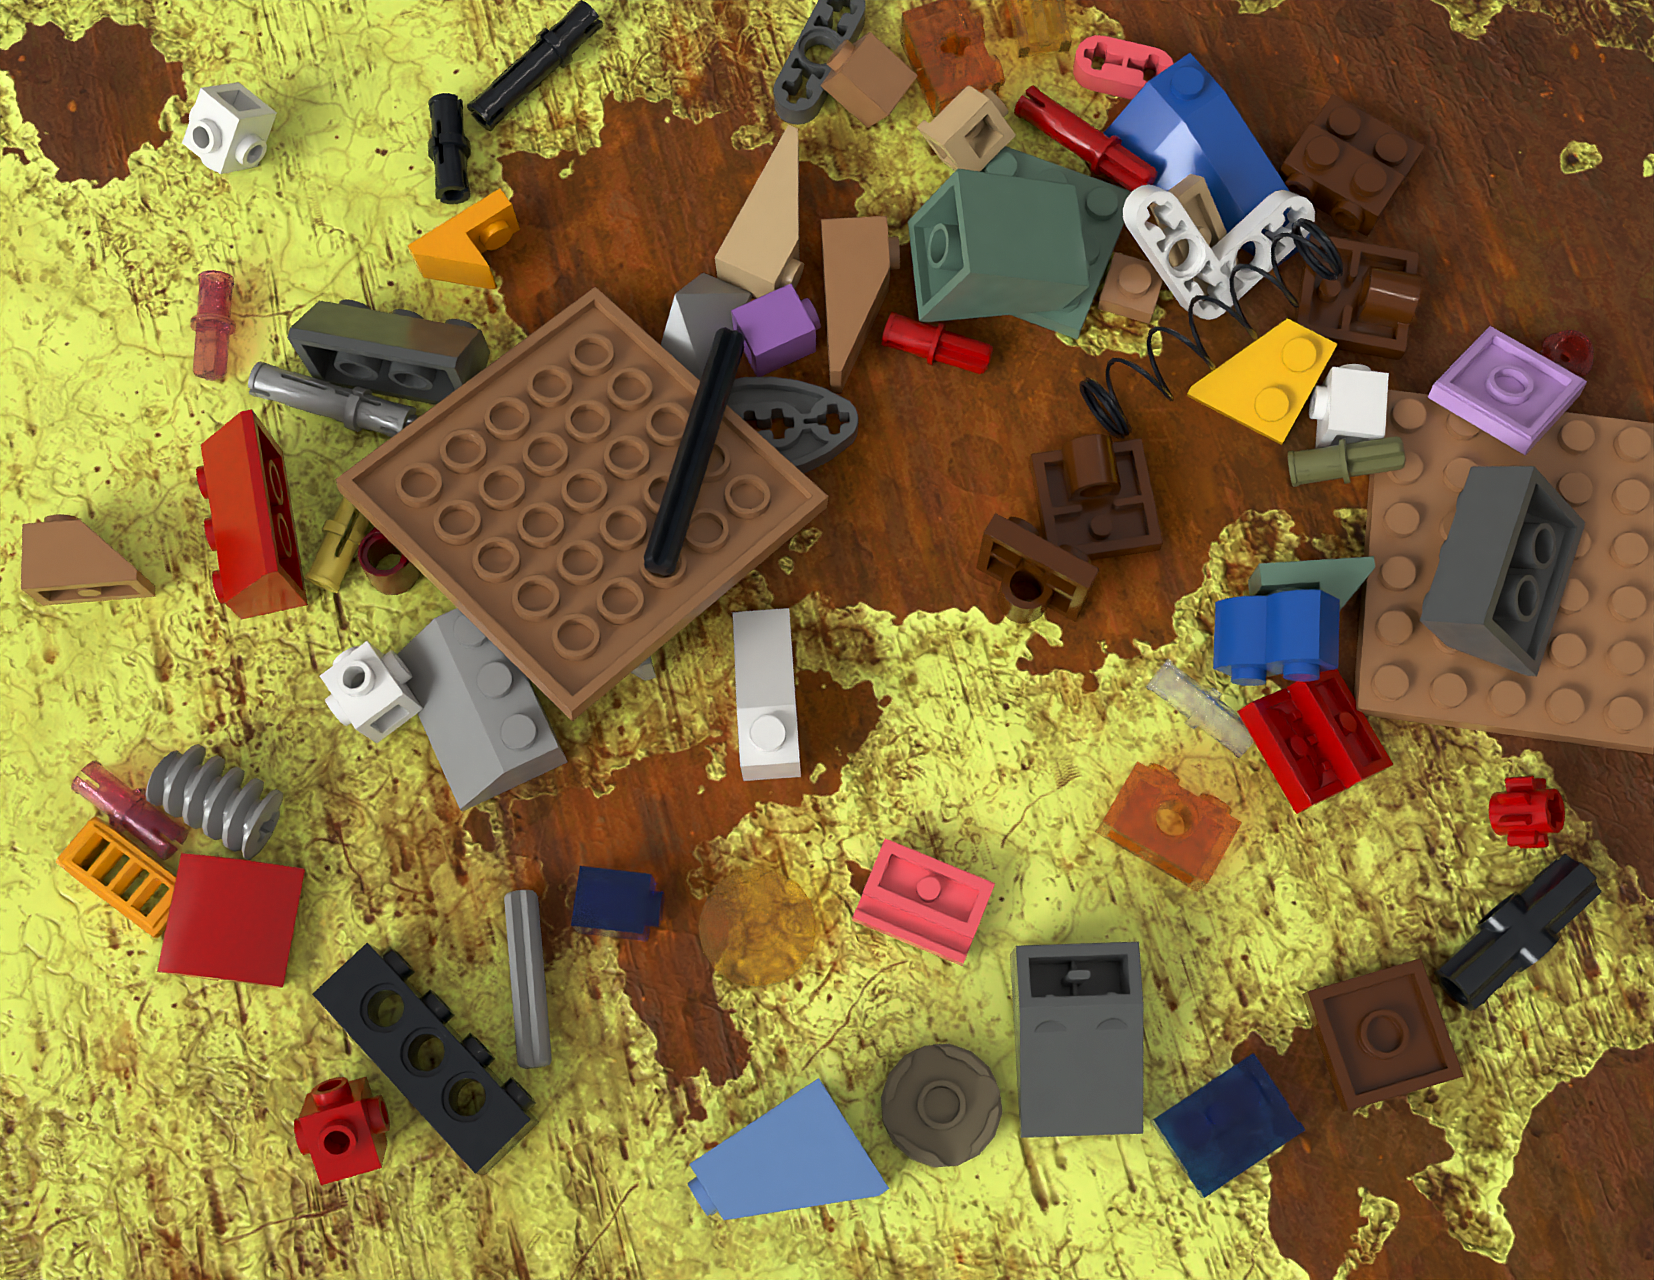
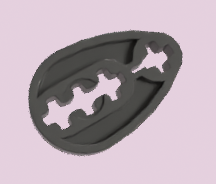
(801, 407)

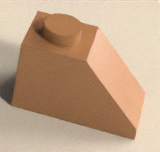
(74, 565)

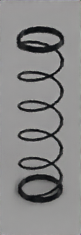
(1122, 427)

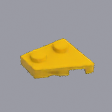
(1267, 380)

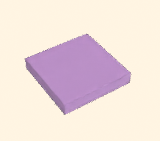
(1507, 390)

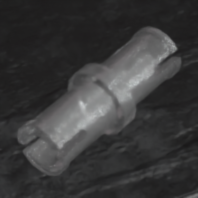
(1201, 707)

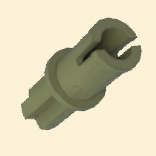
(1346, 460)

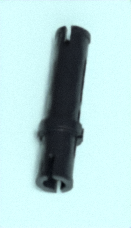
(550, 51)

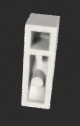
(765, 695)

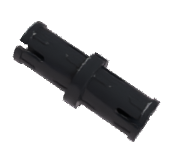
(449, 148)

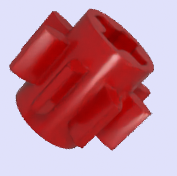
(1526, 812)

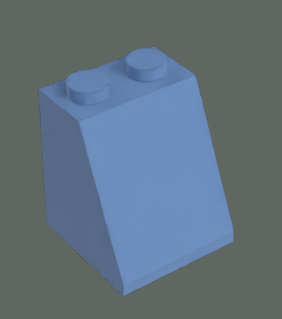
(786, 1161)

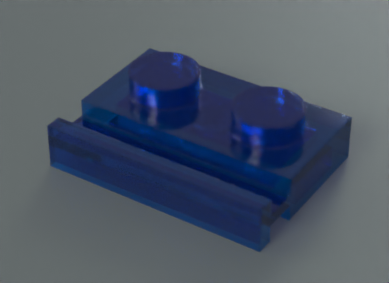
(1227, 1125)

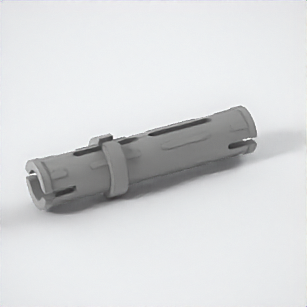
(353, 407)

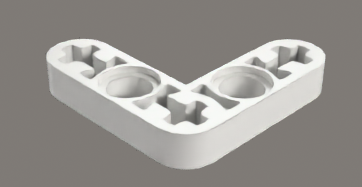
(1214, 263)

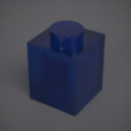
(616, 904)

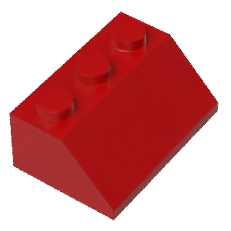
(250, 519)

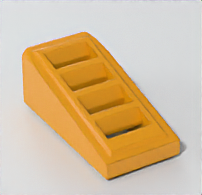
(89, 844)

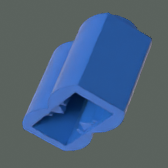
(1276, 635)

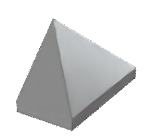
(696, 317)

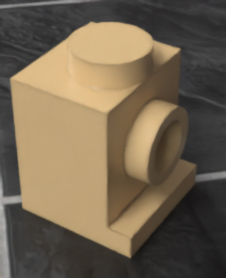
(969, 130)

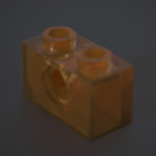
(1134, 827)

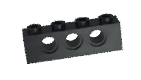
(354, 1000)

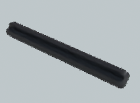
(694, 452)

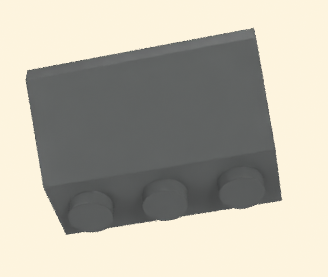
(388, 352)
(1503, 567)

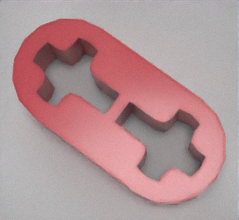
(1122, 65)

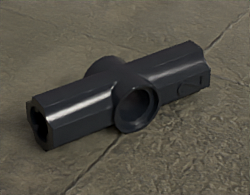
(1517, 932)

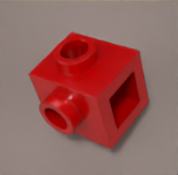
(343, 1129)

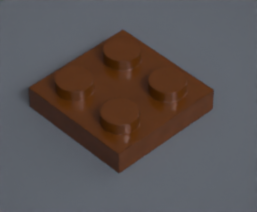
(1382, 1035)

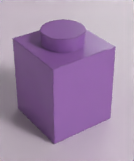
(776, 329)

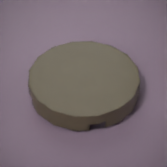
(941, 1105)

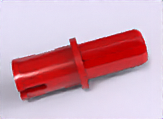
(936, 344)

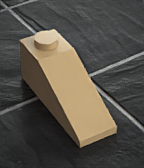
(765, 240)

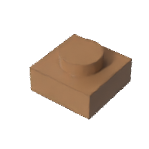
(1131, 288)

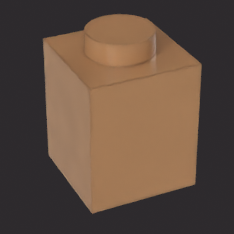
(867, 78)

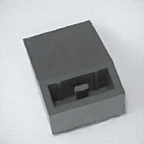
(1078, 1038)

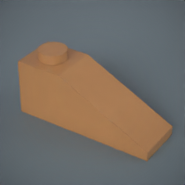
(856, 282)

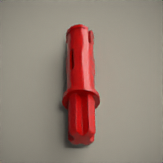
(1084, 140)

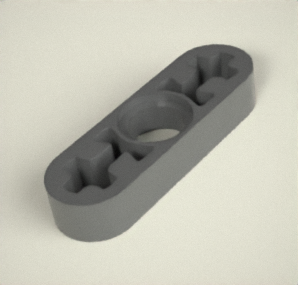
(816, 32)

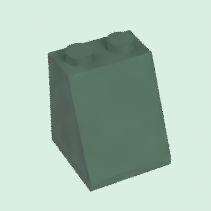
(997, 247)

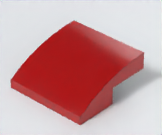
(1315, 739)
(231, 920)

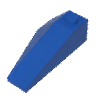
(1190, 126)

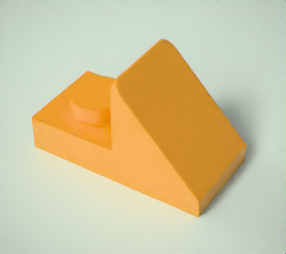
(456, 246)

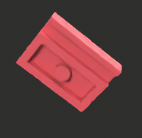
(923, 902)

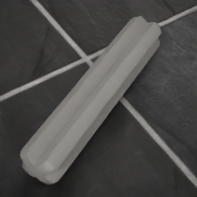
(527, 979)

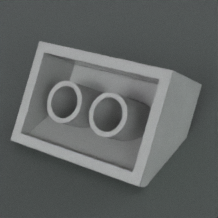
(478, 711)

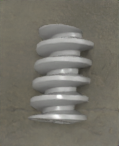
(215, 801)

